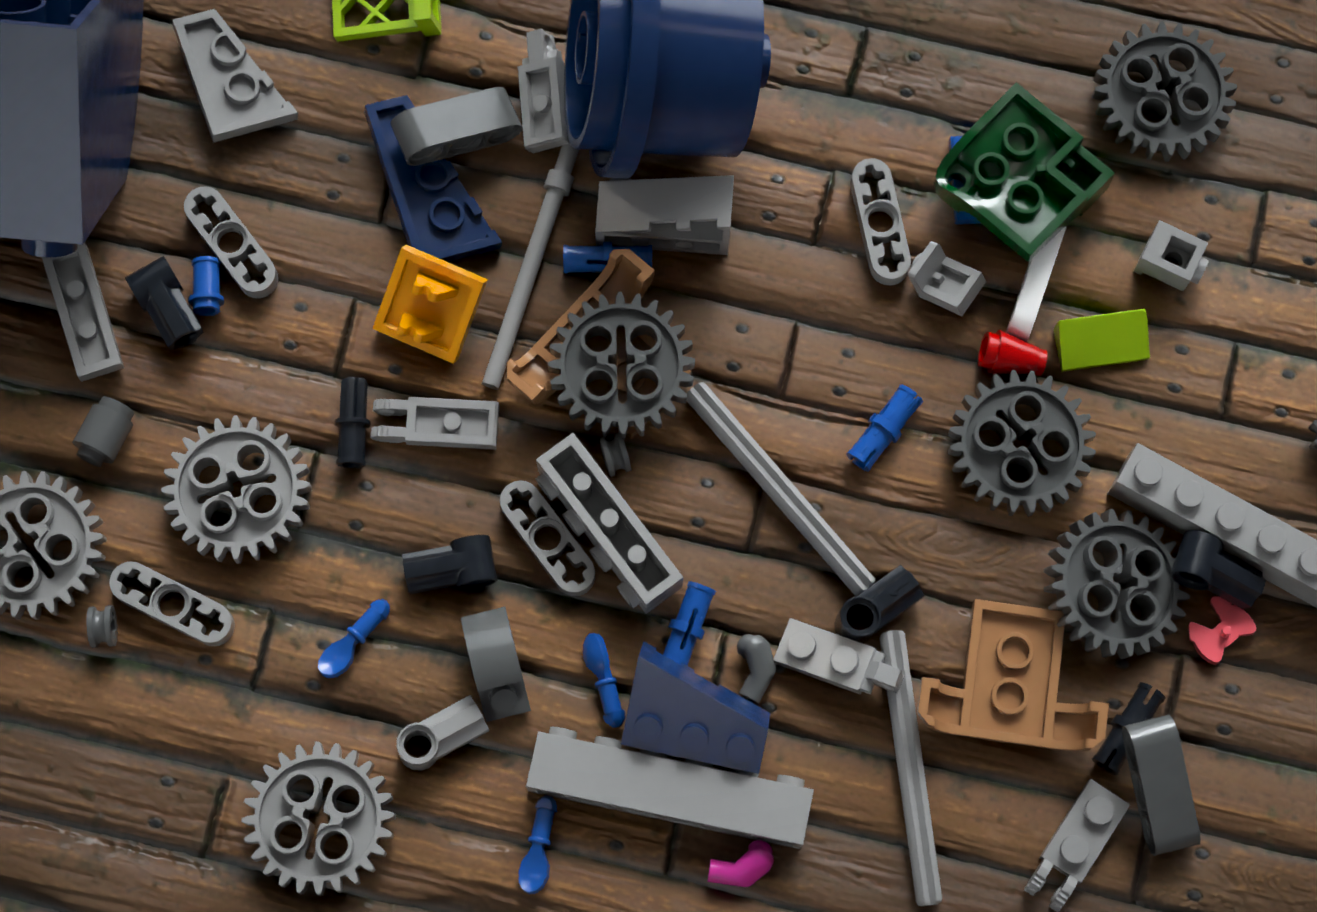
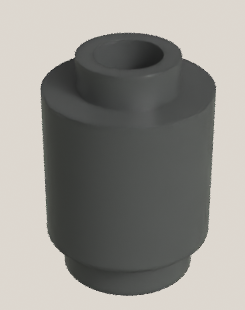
(103, 431)

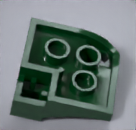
(1022, 173)

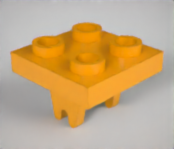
(429, 304)

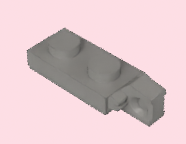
(542, 94)
(835, 659)

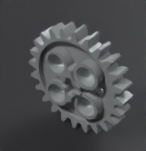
(63, 521)
(246, 528)
(277, 809)

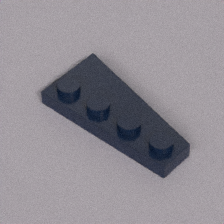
(428, 197)

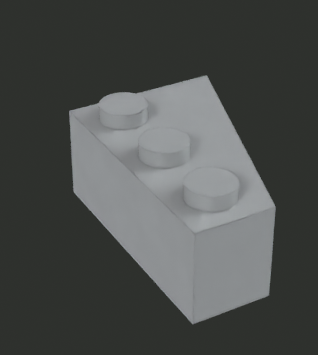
(666, 213)

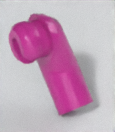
(746, 869)

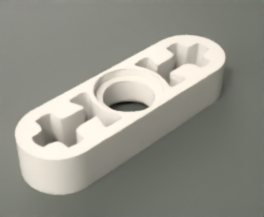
(1033, 289)

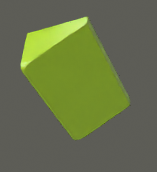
(1102, 340)

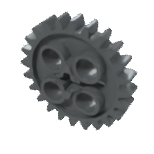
(1201, 82)
(661, 364)
(1054, 421)
(1079, 573)

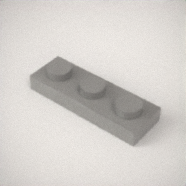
(83, 314)

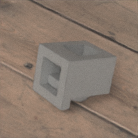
(1174, 243)

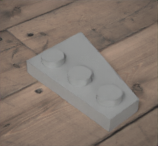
(226, 80)

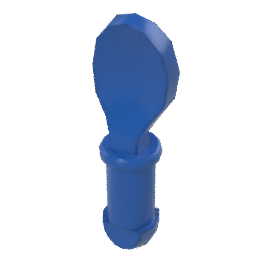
(340, 654)
(597, 660)
(535, 866)

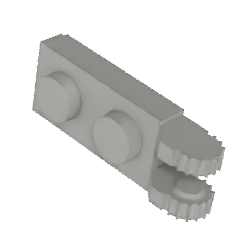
(439, 422)
(1078, 840)

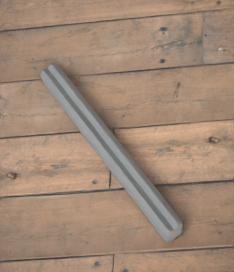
(780, 489)
(912, 774)

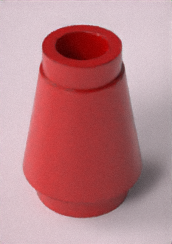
(1004, 353)

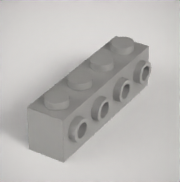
(609, 523)

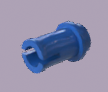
(206, 286)

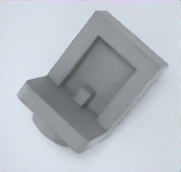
(944, 280)

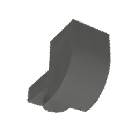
(495, 664)

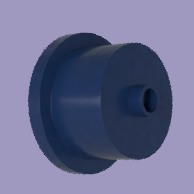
(662, 78)

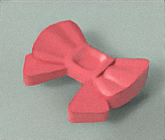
(1212, 642)

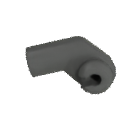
(761, 665)

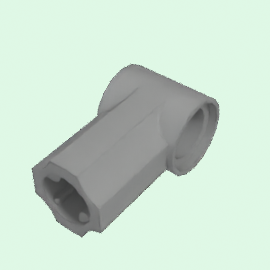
(446, 732)

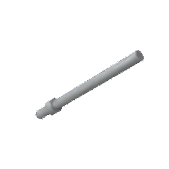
(557, 185)

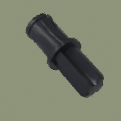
(352, 423)

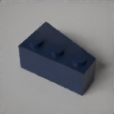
(691, 717)

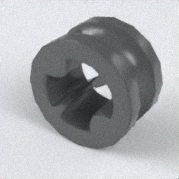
(614, 454)
(102, 626)

